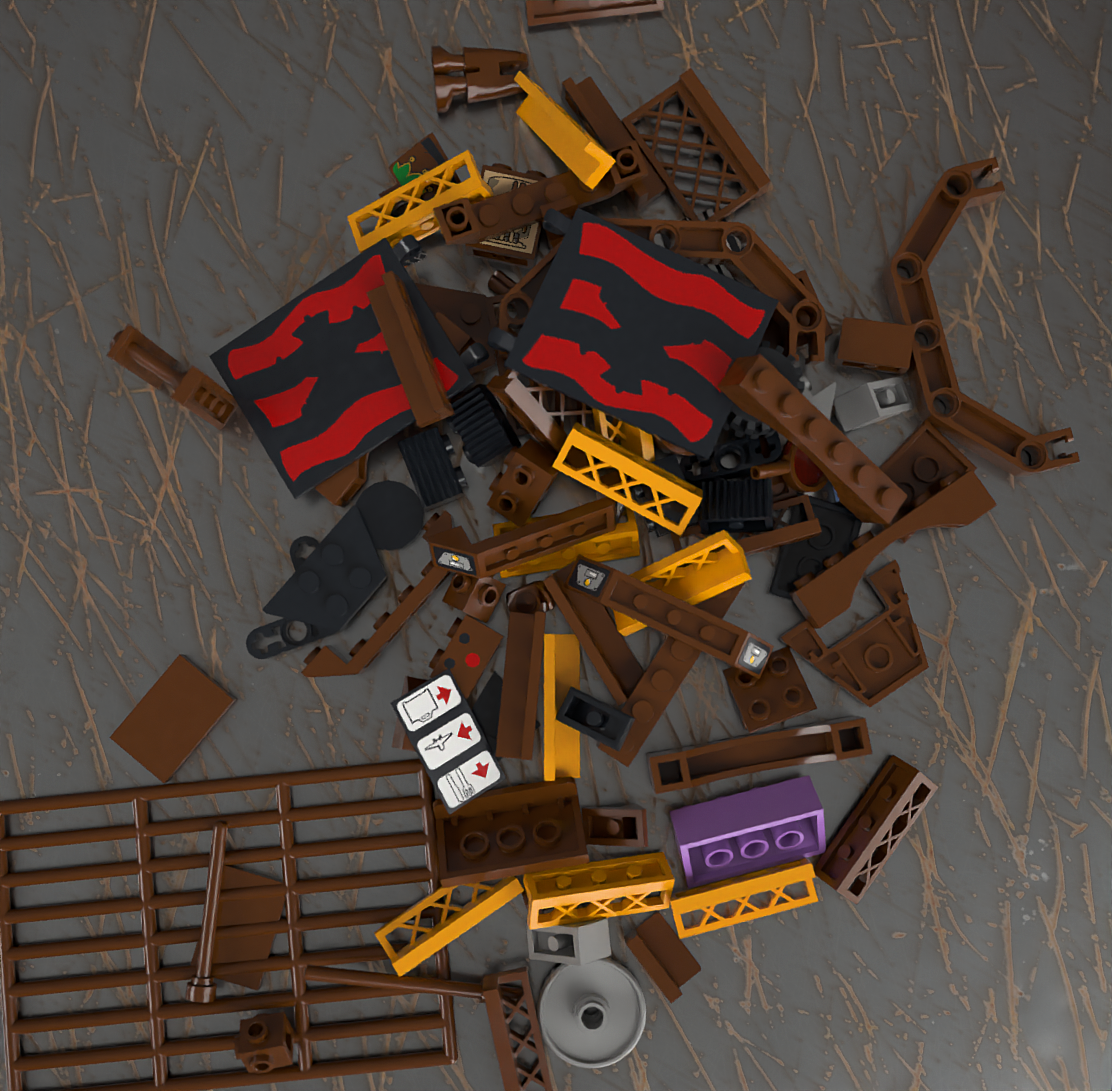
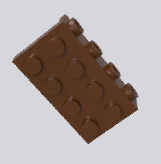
(511, 833)

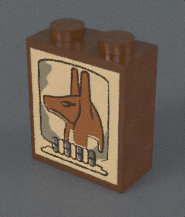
(519, 246)

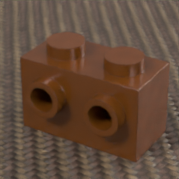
(524, 483)

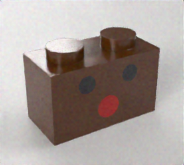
(467, 653)

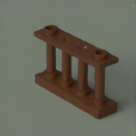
(154, 366)

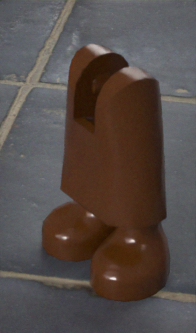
(482, 74)

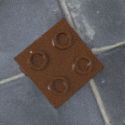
(775, 696)

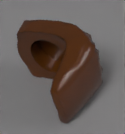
(530, 598)

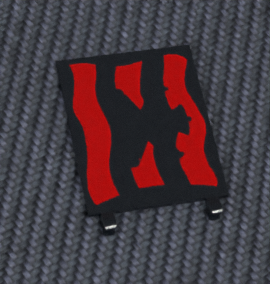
(637, 331)
(322, 376)

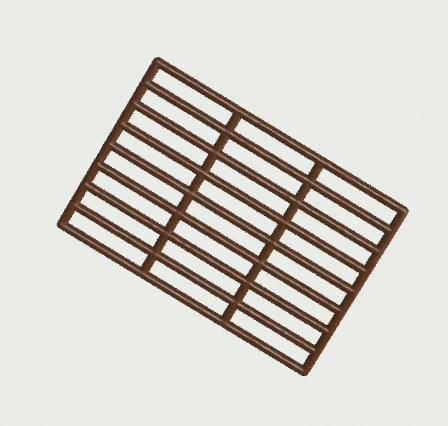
(150, 938)

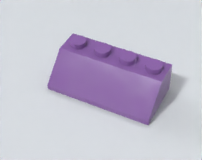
(749, 831)

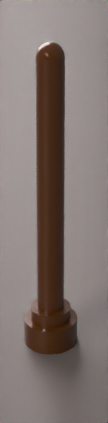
(202, 984)

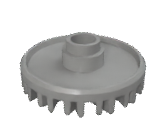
(596, 1038)

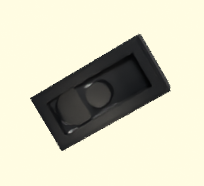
(595, 718)

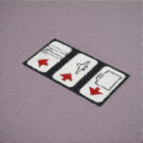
(448, 740)

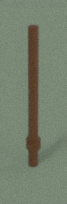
(403, 983)

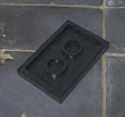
(794, 560)

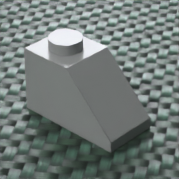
(872, 403)
(570, 943)

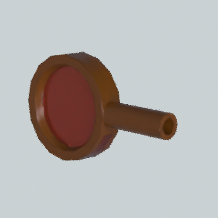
(795, 467)

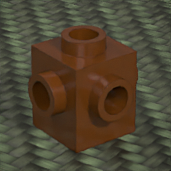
(474, 595)
(264, 1042)

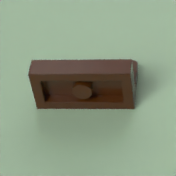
(875, 345)
(662, 955)

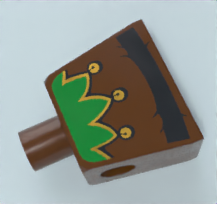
(416, 162)

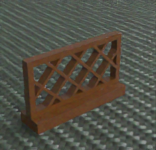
(721, 135)
(538, 421)

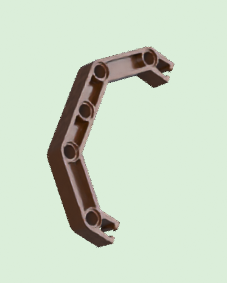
(706, 244)
(931, 366)

